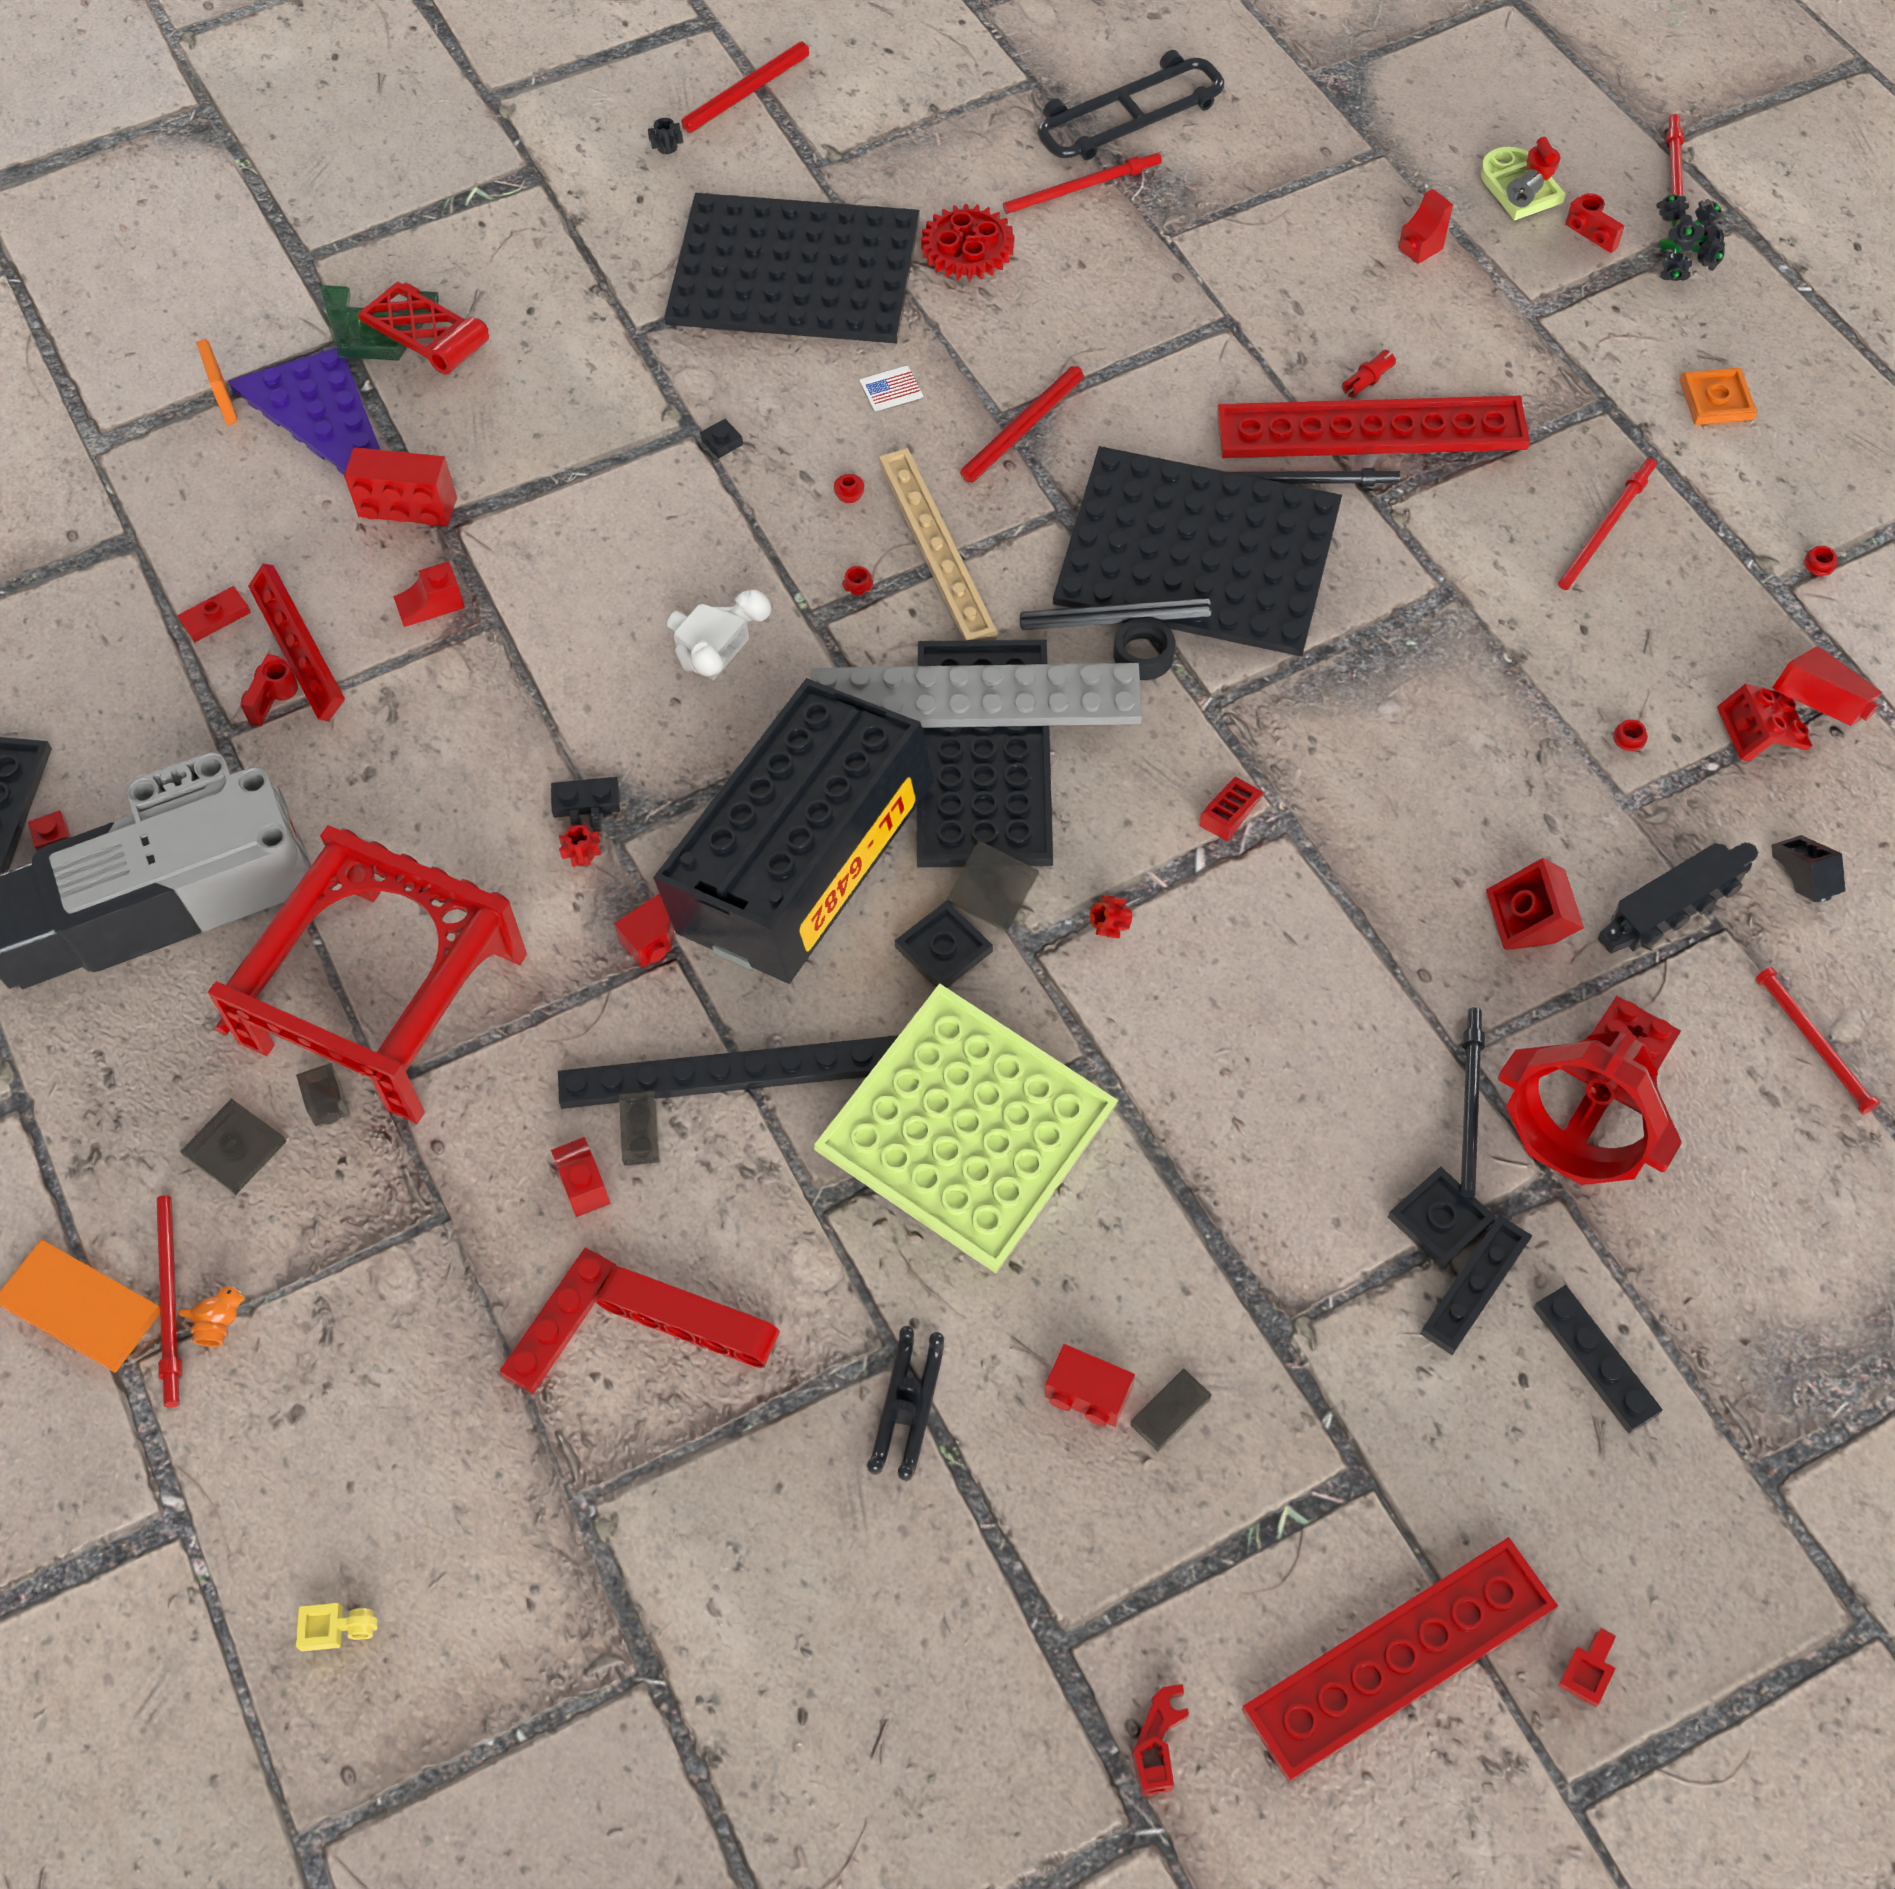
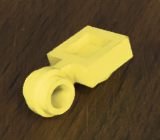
(323, 1625)

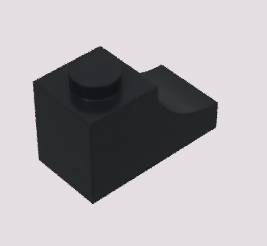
(1812, 867)

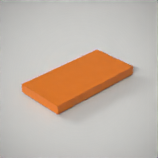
(78, 1305)

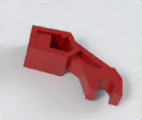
(1159, 1720)

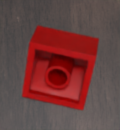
(1534, 906)

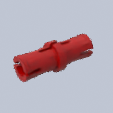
(1368, 373)

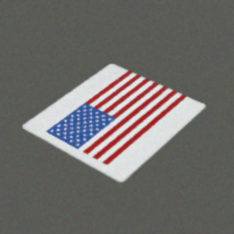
(891, 388)

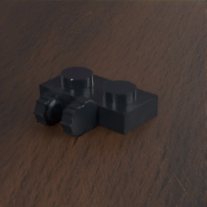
(585, 798)

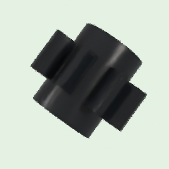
(665, 135)

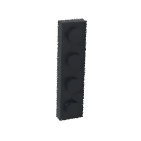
(1475, 1285)
(1597, 1359)

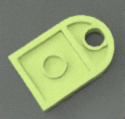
(1499, 175)

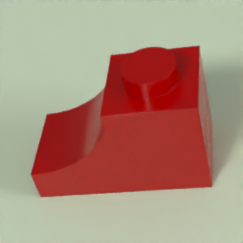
(1427, 228)
(430, 596)
(580, 1177)

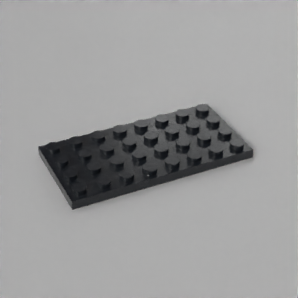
(986, 779)

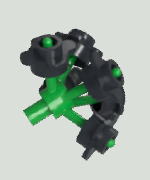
(1686, 233)

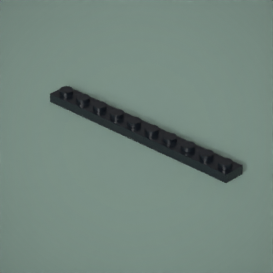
(722, 1071)

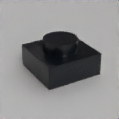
(721, 438)

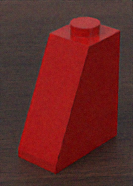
(1828, 687)

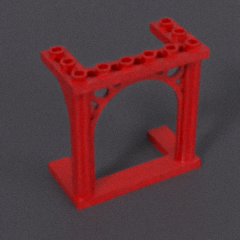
(353, 863)

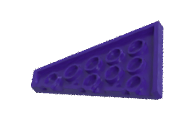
(314, 403)

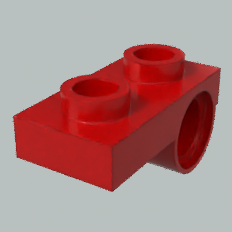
(1590, 221)
(271, 682)

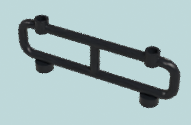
(1172, 65)

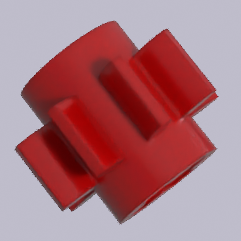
(579, 845)
(1110, 916)

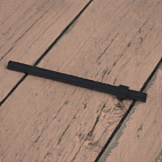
(1366, 477)
(1473, 1044)

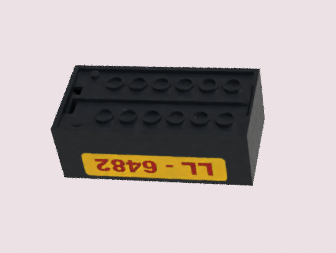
(796, 830)

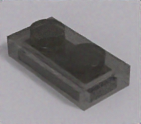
(639, 1128)
(1170, 1410)

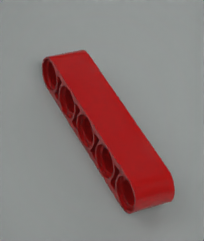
(688, 1316)

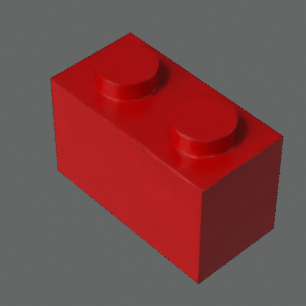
(1089, 1386)

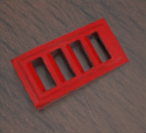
(1226, 828)

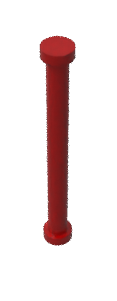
(1816, 1039)

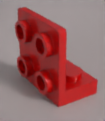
(1760, 718)

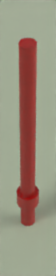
(1675, 140)
(1131, 166)
(1634, 485)
(170, 1365)

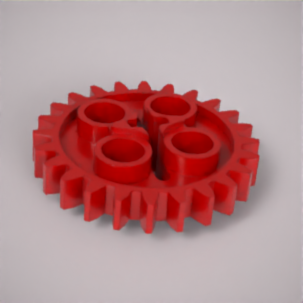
(967, 242)

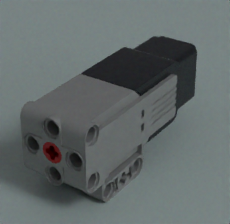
(185, 862)

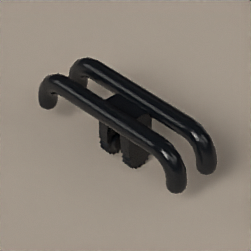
(907, 1404)

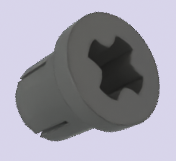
(1524, 184)

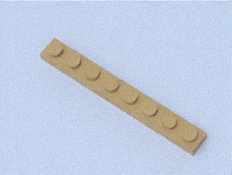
(937, 546)

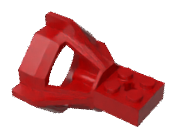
(1616, 1064)

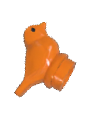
(214, 1316)

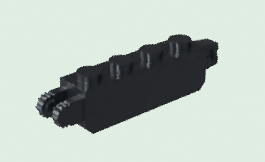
(1677, 896)

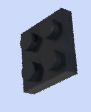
(943, 945)
(1441, 1218)

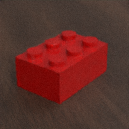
(401, 486)

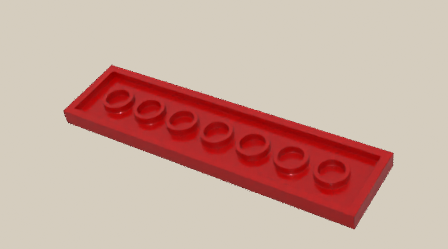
(1398, 1659)

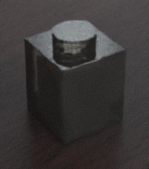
(323, 1095)

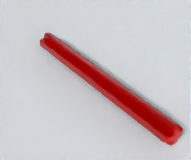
(745, 87)
(1022, 424)

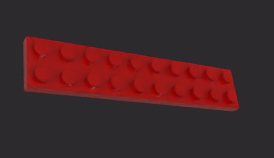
(1372, 426)

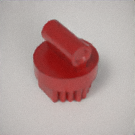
(1543, 158)

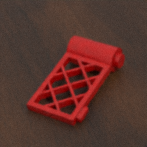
(451, 344)

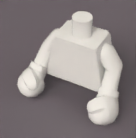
(716, 634)

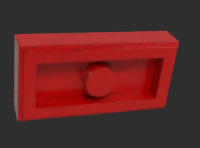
(214, 614)

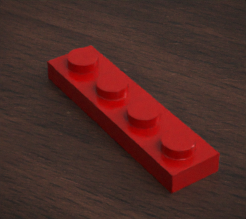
(557, 1321)

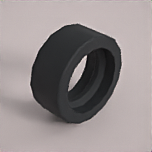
(1146, 629)

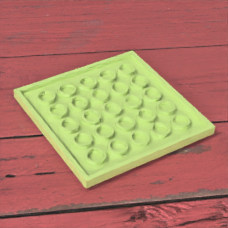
(966, 1127)

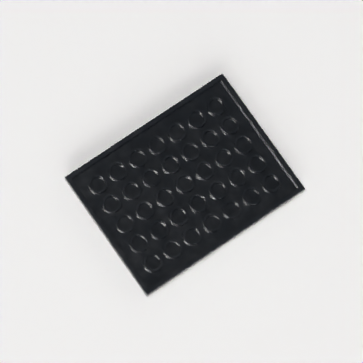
(794, 268)
(1201, 532)

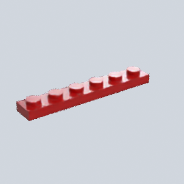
(296, 642)

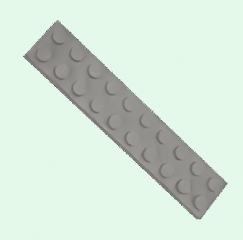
(997, 693)

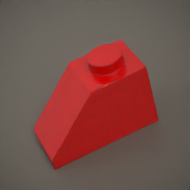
(646, 932)

